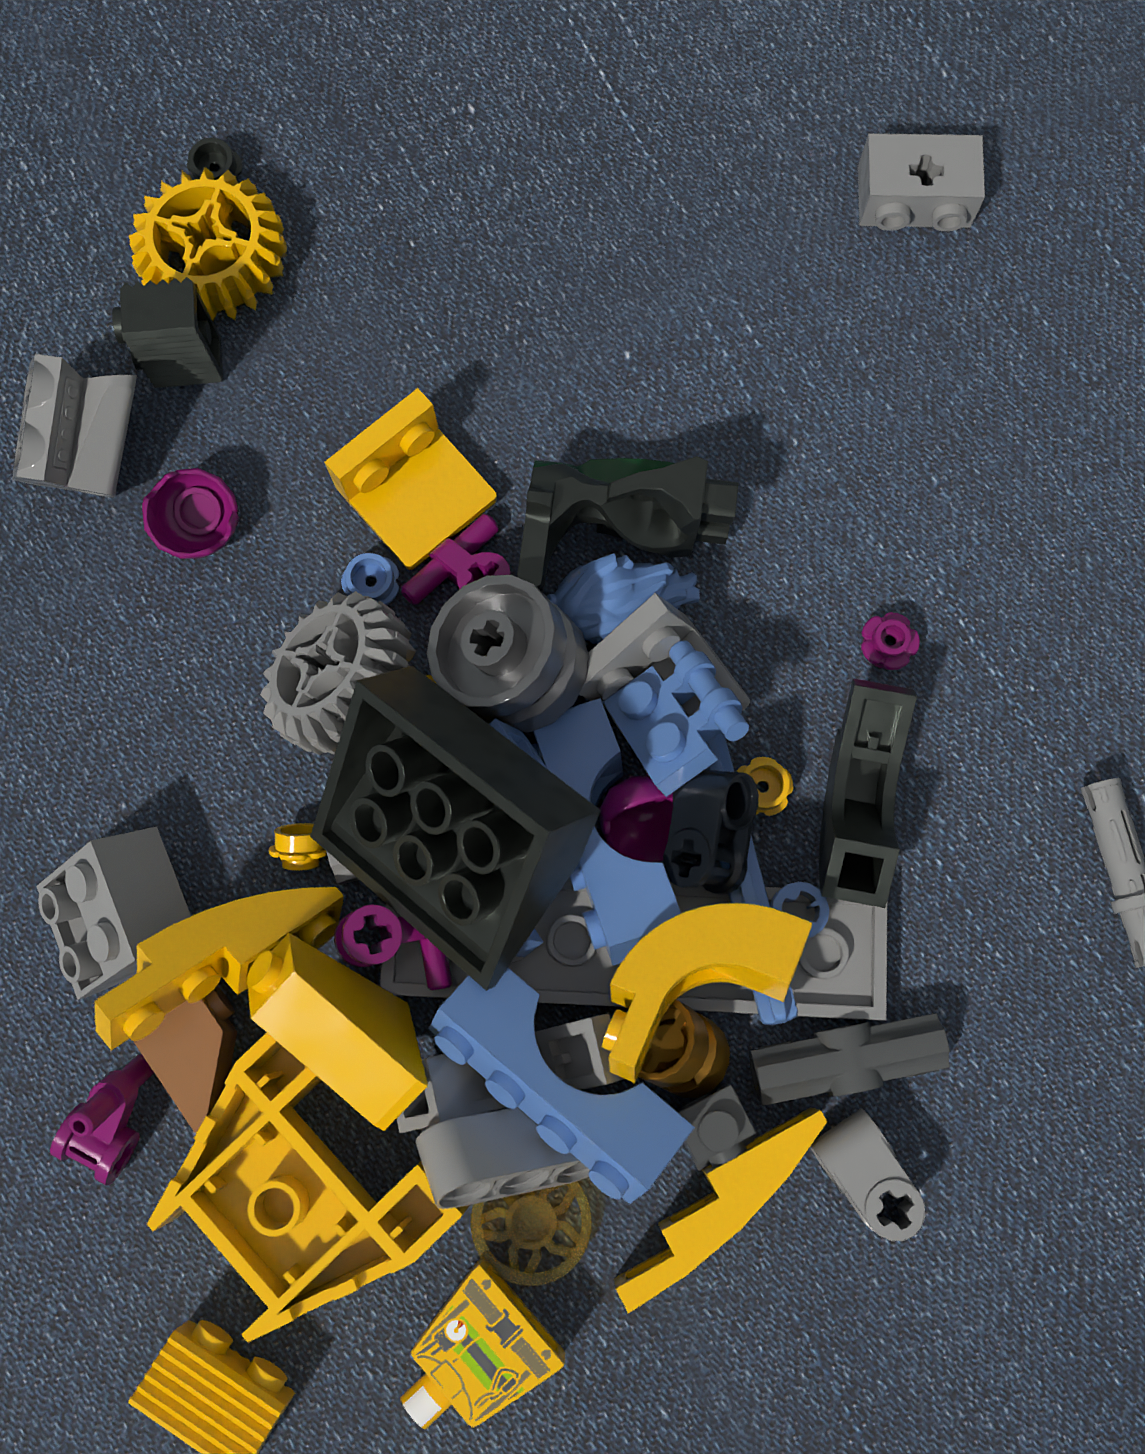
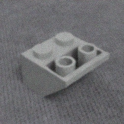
(107, 903)

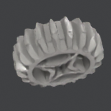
(323, 661)

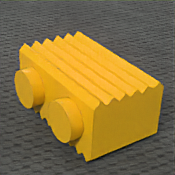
(212, 1392)

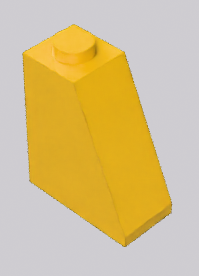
(339, 1028)

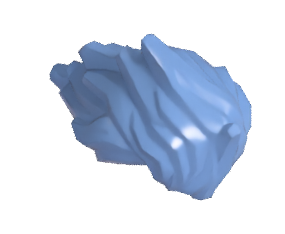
(612, 588)

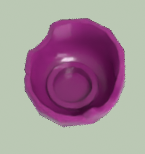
(190, 513)
(637, 819)

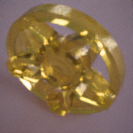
(531, 1225)

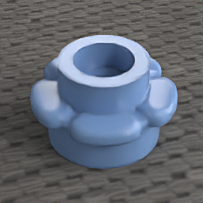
(367, 566)

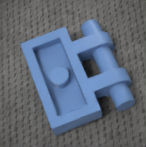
(660, 730)

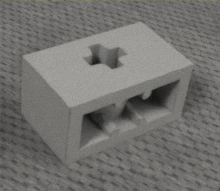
(920, 181)

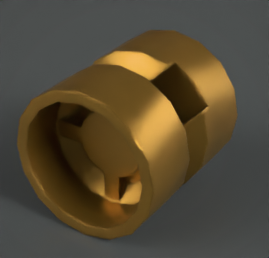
(686, 1053)

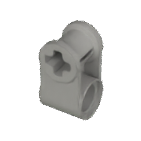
(866, 1167)

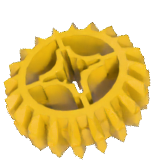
(197, 224)

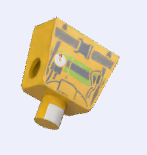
(480, 1352)

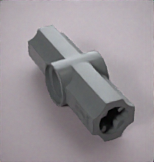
(849, 1059)

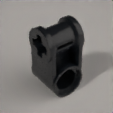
(711, 823)

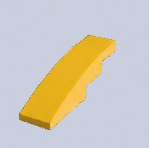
(737, 1195)

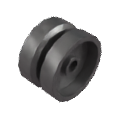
(508, 653)

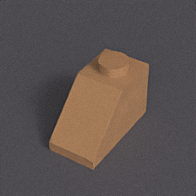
(193, 1054)

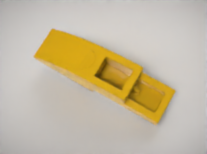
(216, 943)

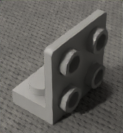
(646, 641)

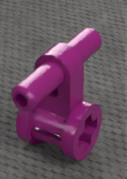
(456, 561)
(393, 933)
(97, 1129)

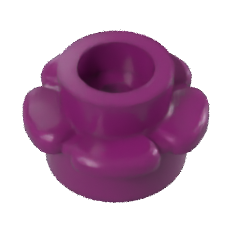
(883, 655)

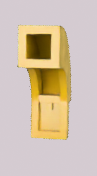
(698, 947)

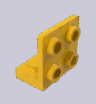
(409, 481)

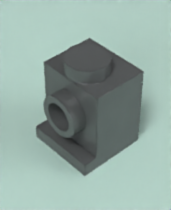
(719, 1125)

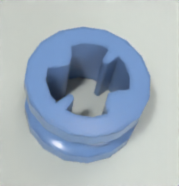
(792, 891)

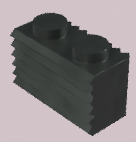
(169, 333)

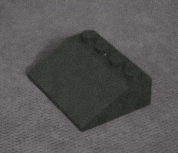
(449, 821)

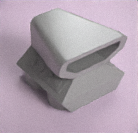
(72, 428)

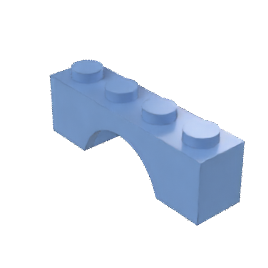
(625, 893)
(617, 1136)

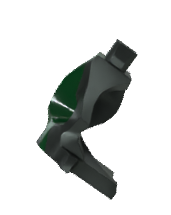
(644, 501)

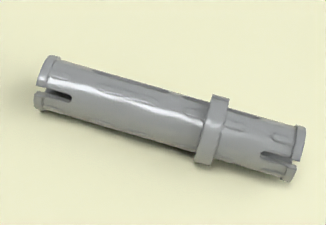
(1121, 858)

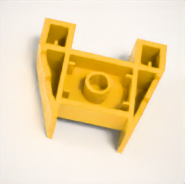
(286, 1203)

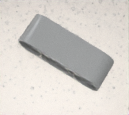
(491, 1159)

